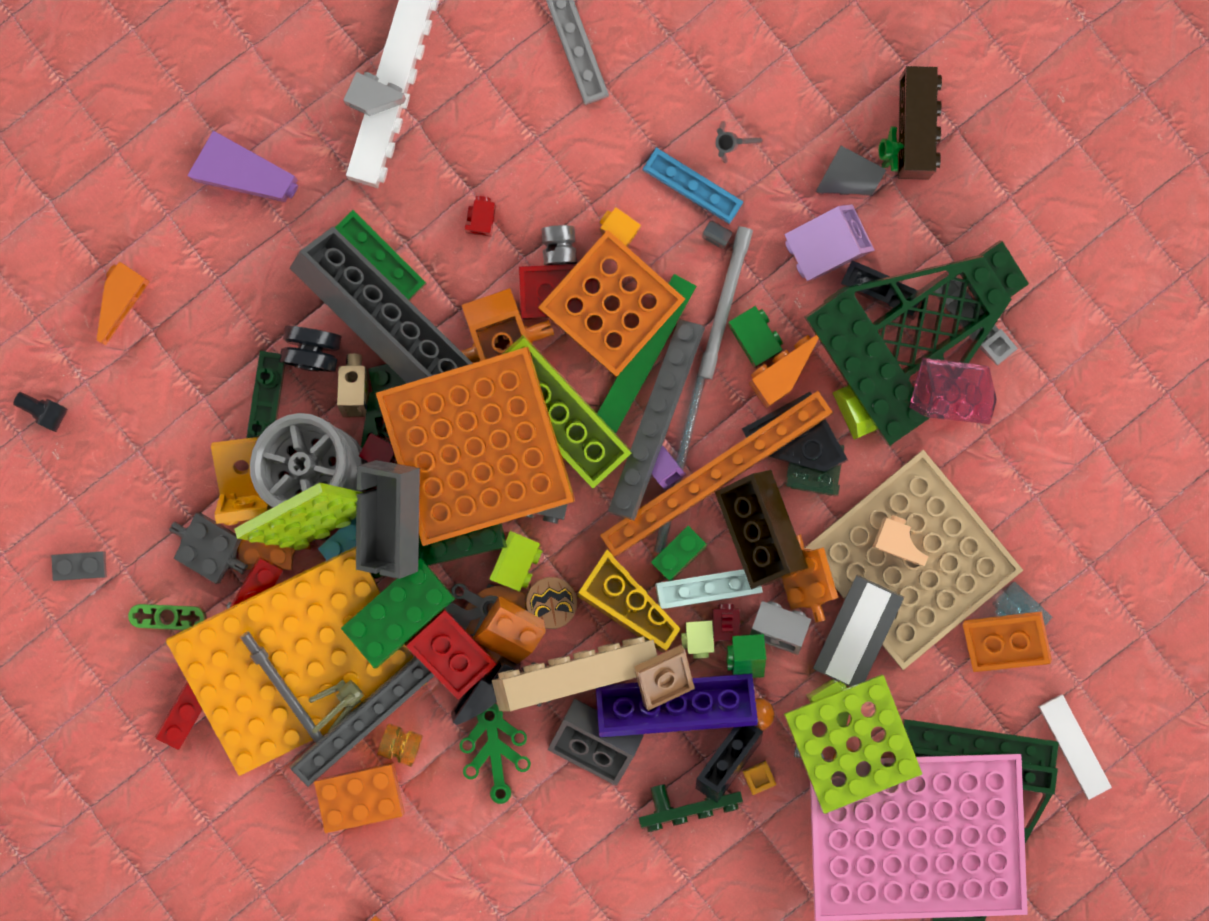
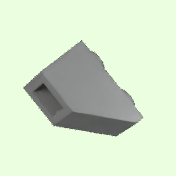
(372, 96)

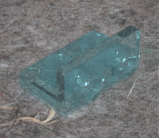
(1017, 601)

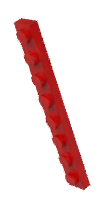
(186, 707)

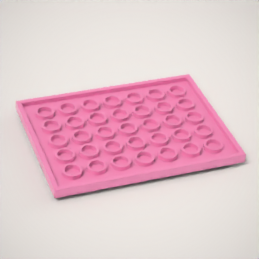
(926, 845)

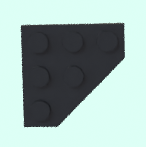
(812, 449)

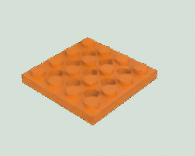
(647, 282)

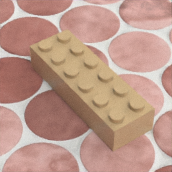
(571, 676)

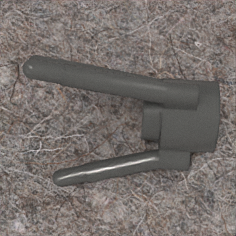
(728, 141)

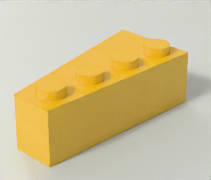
(627, 603)

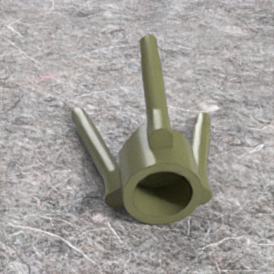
(349, 697)

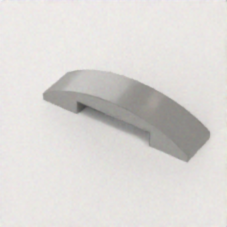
(997, 343)

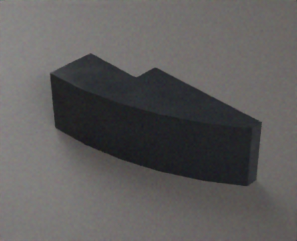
(881, 294)
(481, 695)

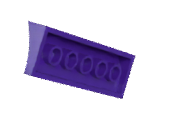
(711, 705)

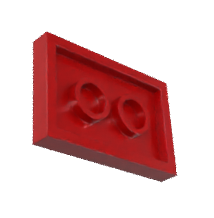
(539, 283)
(450, 654)

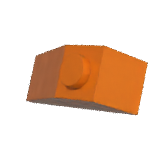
(119, 296)

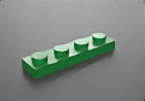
(380, 255)

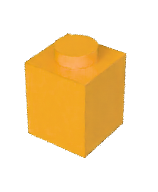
(620, 225)

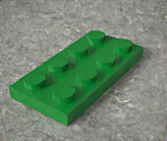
(397, 614)

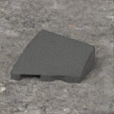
(851, 175)

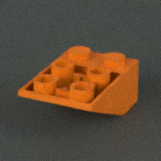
(778, 380)

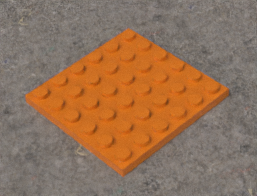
(478, 445)

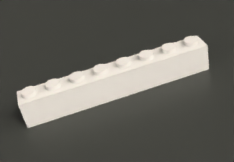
(396, 67)

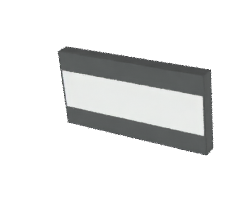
(858, 632)

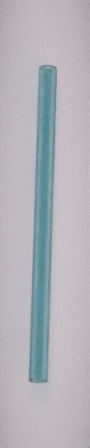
(683, 449)

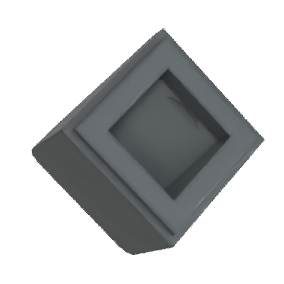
(717, 234)

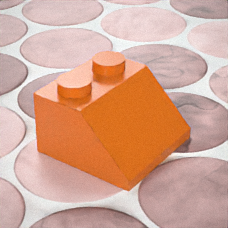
(510, 631)

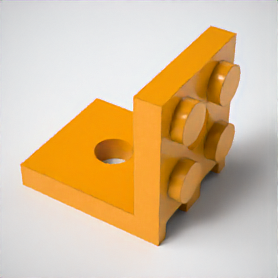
(237, 495)

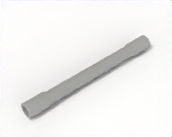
(710, 355)

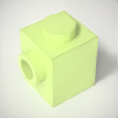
(698, 638)

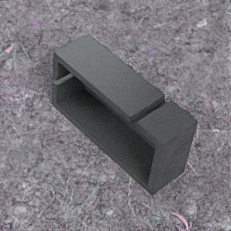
(387, 519)

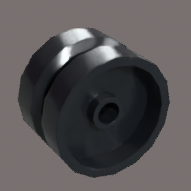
(310, 349)

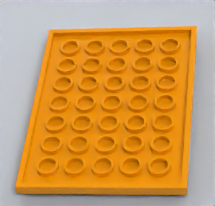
(305, 643)

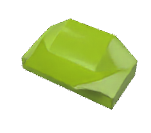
(853, 413)

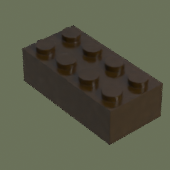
(919, 122)
(761, 529)

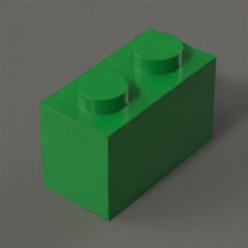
(755, 336)
(679, 554)
(747, 655)

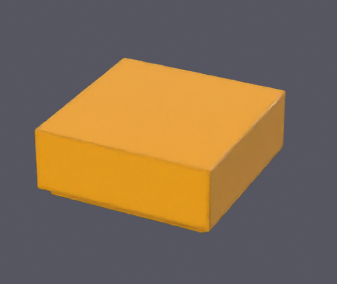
(759, 777)

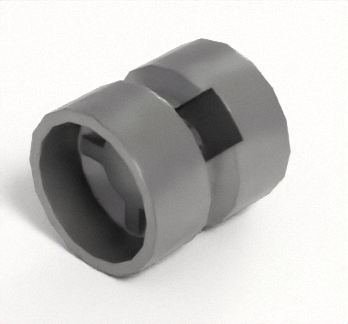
(559, 245)

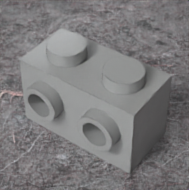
(781, 627)

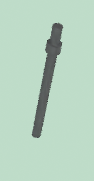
(260, 657)

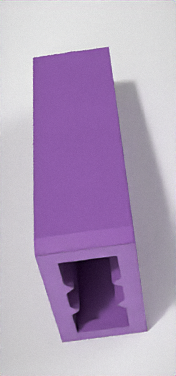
(238, 169)

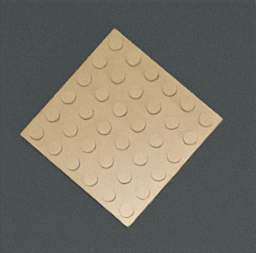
(962, 564)

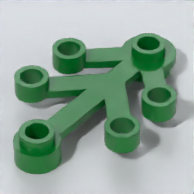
(494, 748)

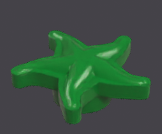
(889, 150)

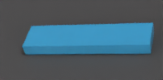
(692, 186)

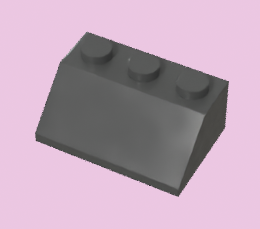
(581, 745)

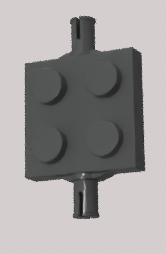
(208, 548)

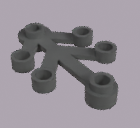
(464, 616)

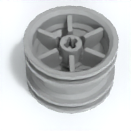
(297, 432)

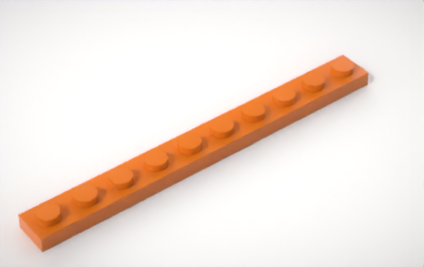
(717, 473)

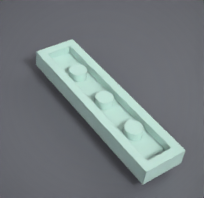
(704, 589)

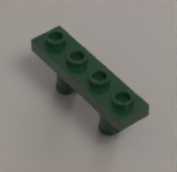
(266, 393)
(704, 809)

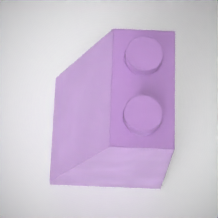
(828, 242)

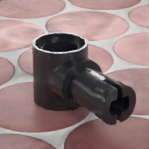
(45, 412)

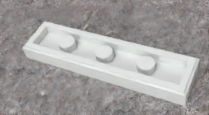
(1075, 746)

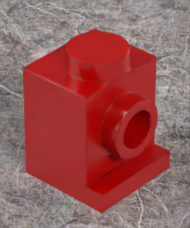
(481, 217)

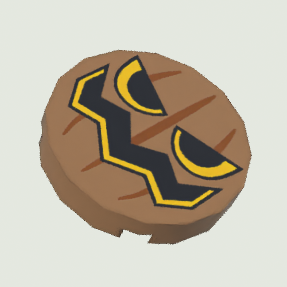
(551, 601)

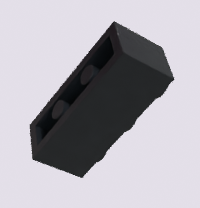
(728, 761)

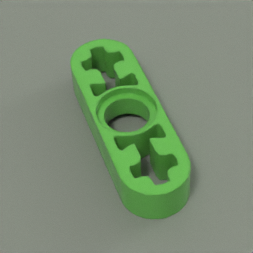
(148, 609)

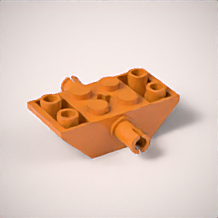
(498, 318)

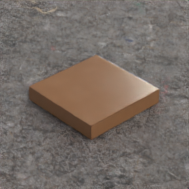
(664, 677)

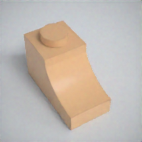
(895, 540)

